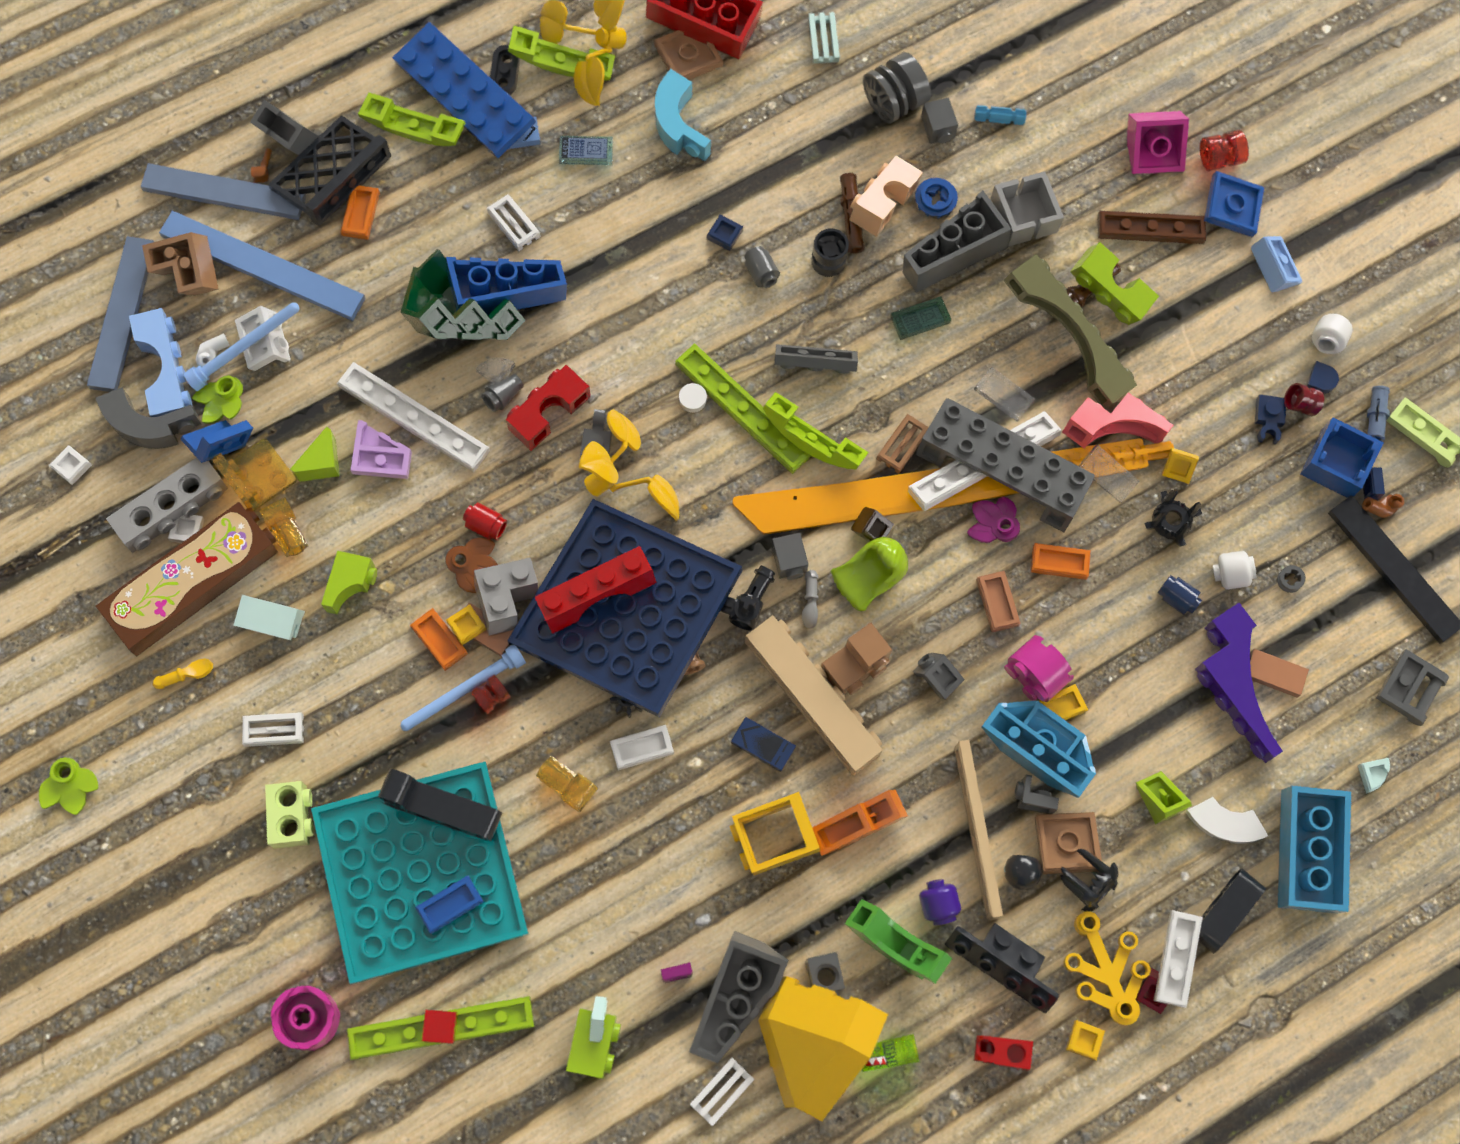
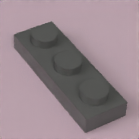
(816, 358)

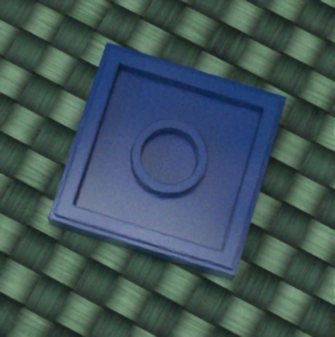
(1234, 204)

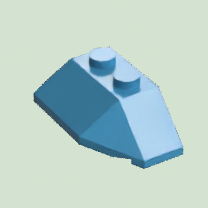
(1042, 744)

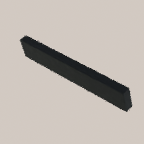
(1395, 569)

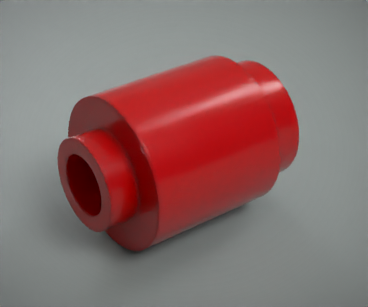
(484, 521)

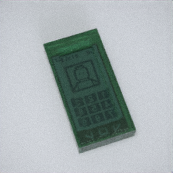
(920, 318)

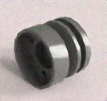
(896, 87)

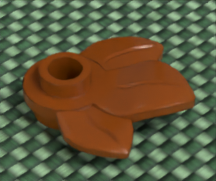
(476, 557)

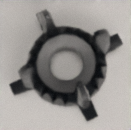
(1186, 515)
(1105, 880)

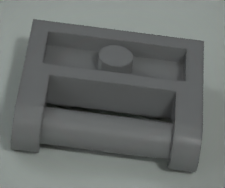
(1404, 683)

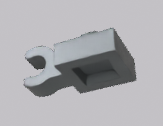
(597, 432)

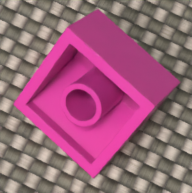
(1157, 141)

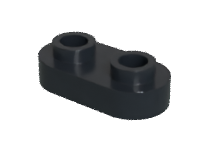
(503, 72)

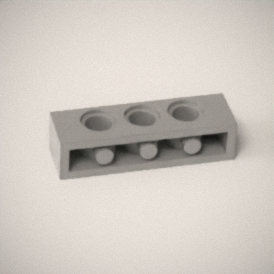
(152, 502)

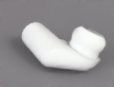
(209, 349)

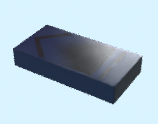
(763, 744)

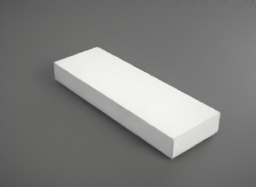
(1178, 959)

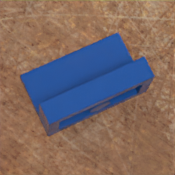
(217, 439)

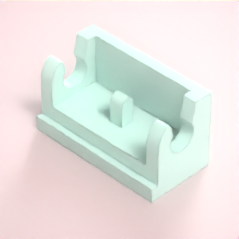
(268, 617)

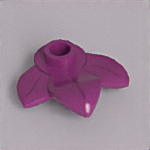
(991, 518)

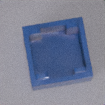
(1341, 458)

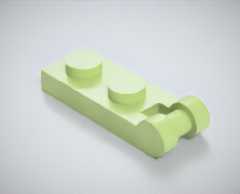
(1425, 432)

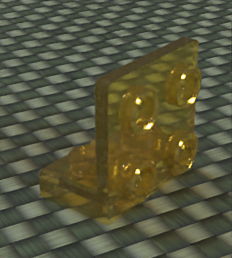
(256, 474)

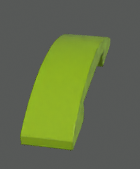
(552, 56)
(409, 123)
(809, 439)

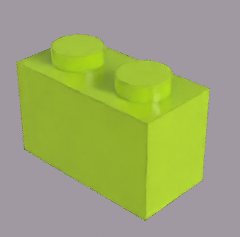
(588, 1056)

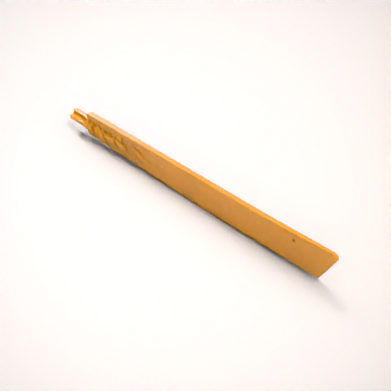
(889, 495)

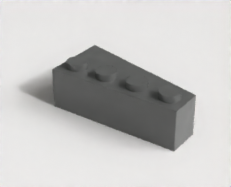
(958, 244)

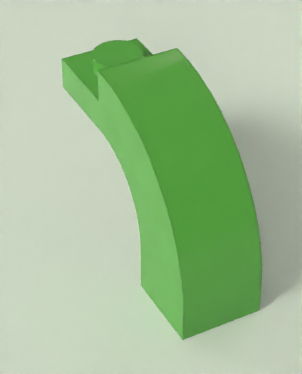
(896, 943)

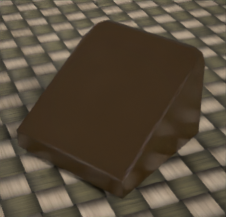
(871, 524)

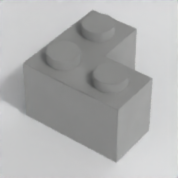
(500, 588)

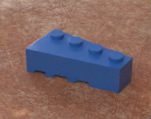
(491, 282)

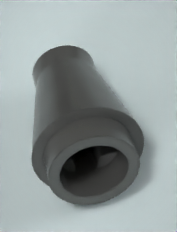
(502, 392)

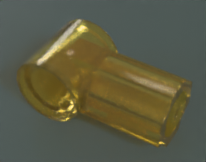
(281, 521)
(572, 787)

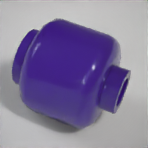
(940, 902)

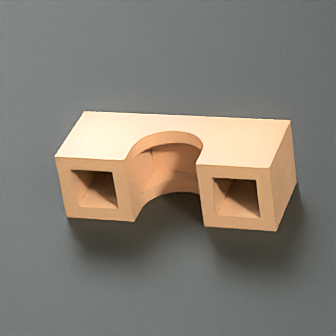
(874, 208)

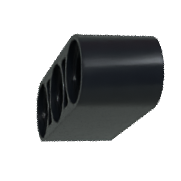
(1229, 909)

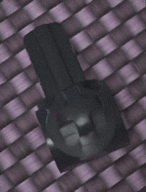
(743, 611)

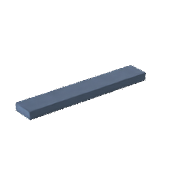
(217, 191)
(116, 329)

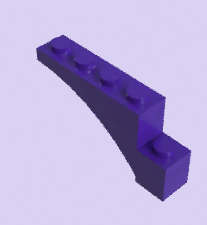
(1231, 682)

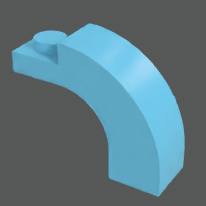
(670, 99)

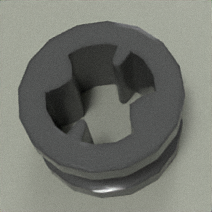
(1299, 574)

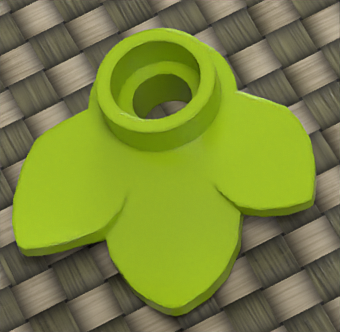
(220, 399)
(70, 790)

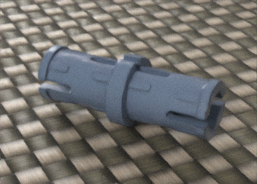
(1378, 399)

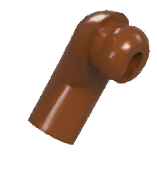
(1385, 506)

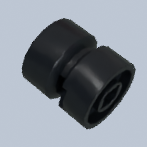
(829, 252)

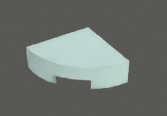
(1374, 773)
(597, 1019)

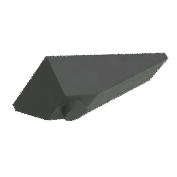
(742, 987)

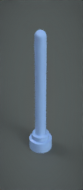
(198, 376)
(510, 659)

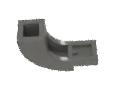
(143, 430)

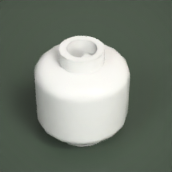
(1332, 334)
(1235, 570)

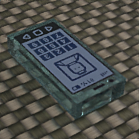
(586, 150)

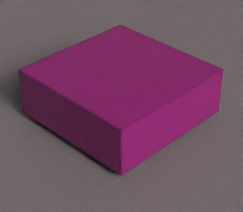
(677, 972)

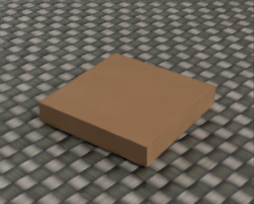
(687, 55)
(1061, 837)

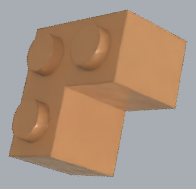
(187, 258)
(863, 656)

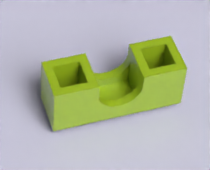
(1095, 272)

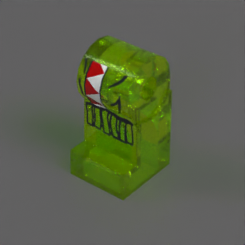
(893, 1053)

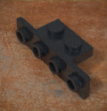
(1006, 961)

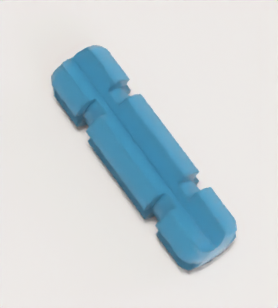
(1000, 115)

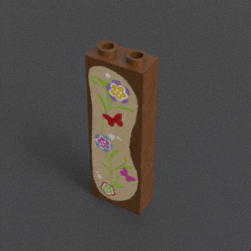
(188, 578)

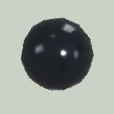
(1022, 871)

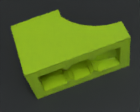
(348, 576)

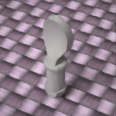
(810, 612)

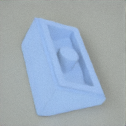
(1276, 263)

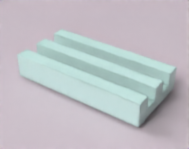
(822, 19)

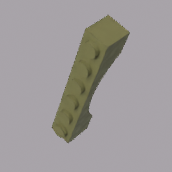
(1037, 286)

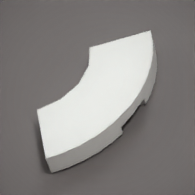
(1225, 824)

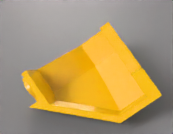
(817, 1043)

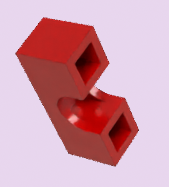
(562, 389)

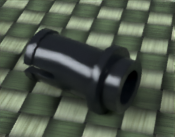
(760, 582)

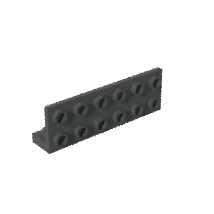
(1008, 460)

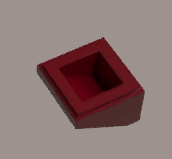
(1147, 992)

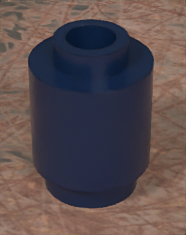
(1180, 595)

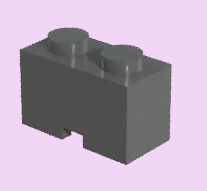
(283, 128)

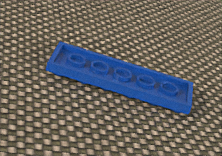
(464, 90)

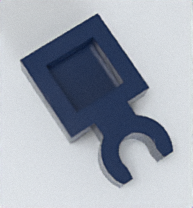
(1271, 414)

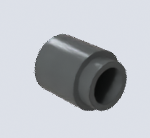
(761, 267)

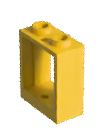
(739, 833)

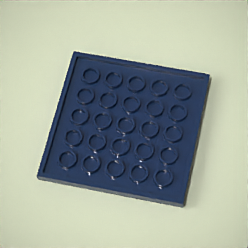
(637, 641)

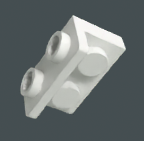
(268, 348)

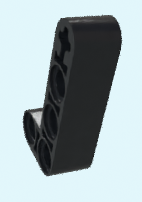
(438, 806)

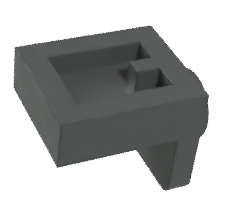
(939, 674)
(1039, 801)

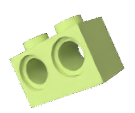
(280, 816)

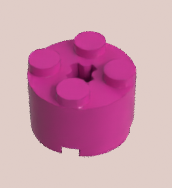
(1039, 669)
(288, 1024)

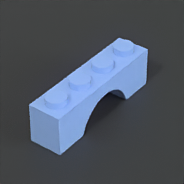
(153, 334)

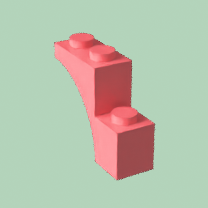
(1128, 417)

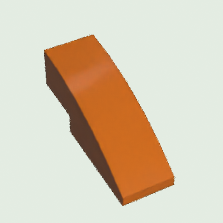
(859, 822)

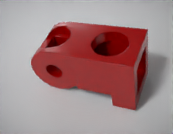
(1004, 1052)

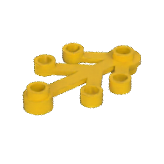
(1109, 972)

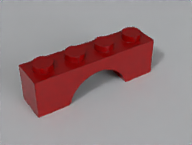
(569, 600)

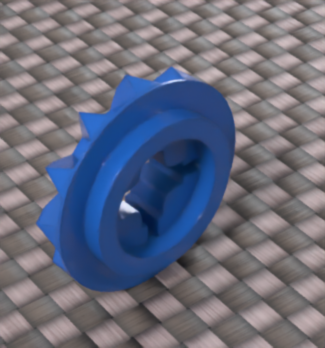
(929, 189)

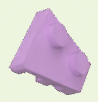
(378, 454)

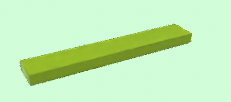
(740, 406)
(471, 1023)

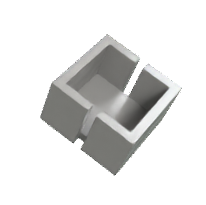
(1031, 211)

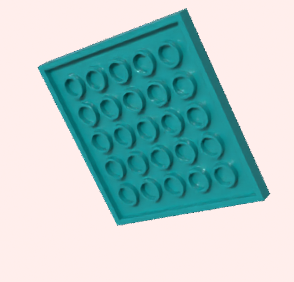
(391, 861)

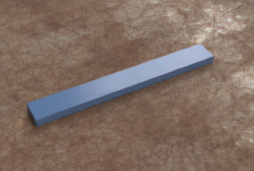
(270, 268)

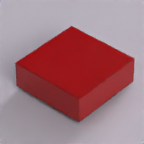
(439, 1026)

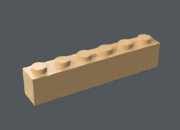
(813, 695)

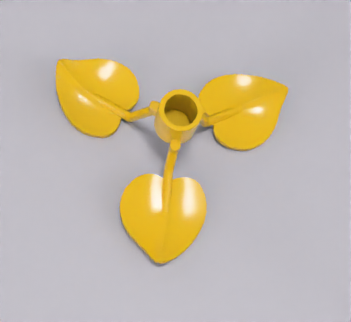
(588, 73)
(605, 476)

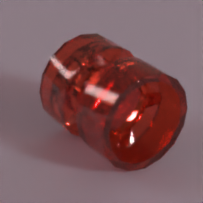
(1224, 150)

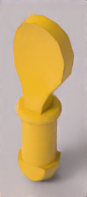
(197, 669)

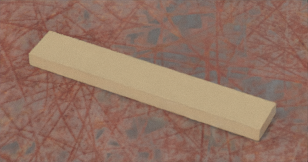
(978, 830)

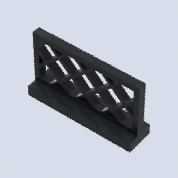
(345, 179)

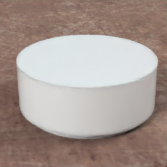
(692, 397)

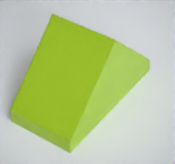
(319, 459)
(1162, 797)

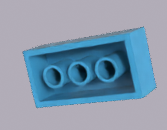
(1314, 849)

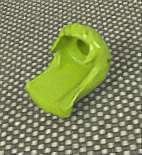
(871, 572)

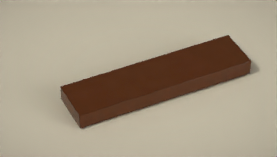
(1151, 227)

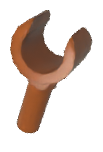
(261, 172)

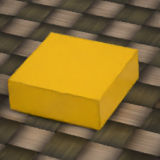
(1180, 465)
(466, 624)
(1085, 1040)

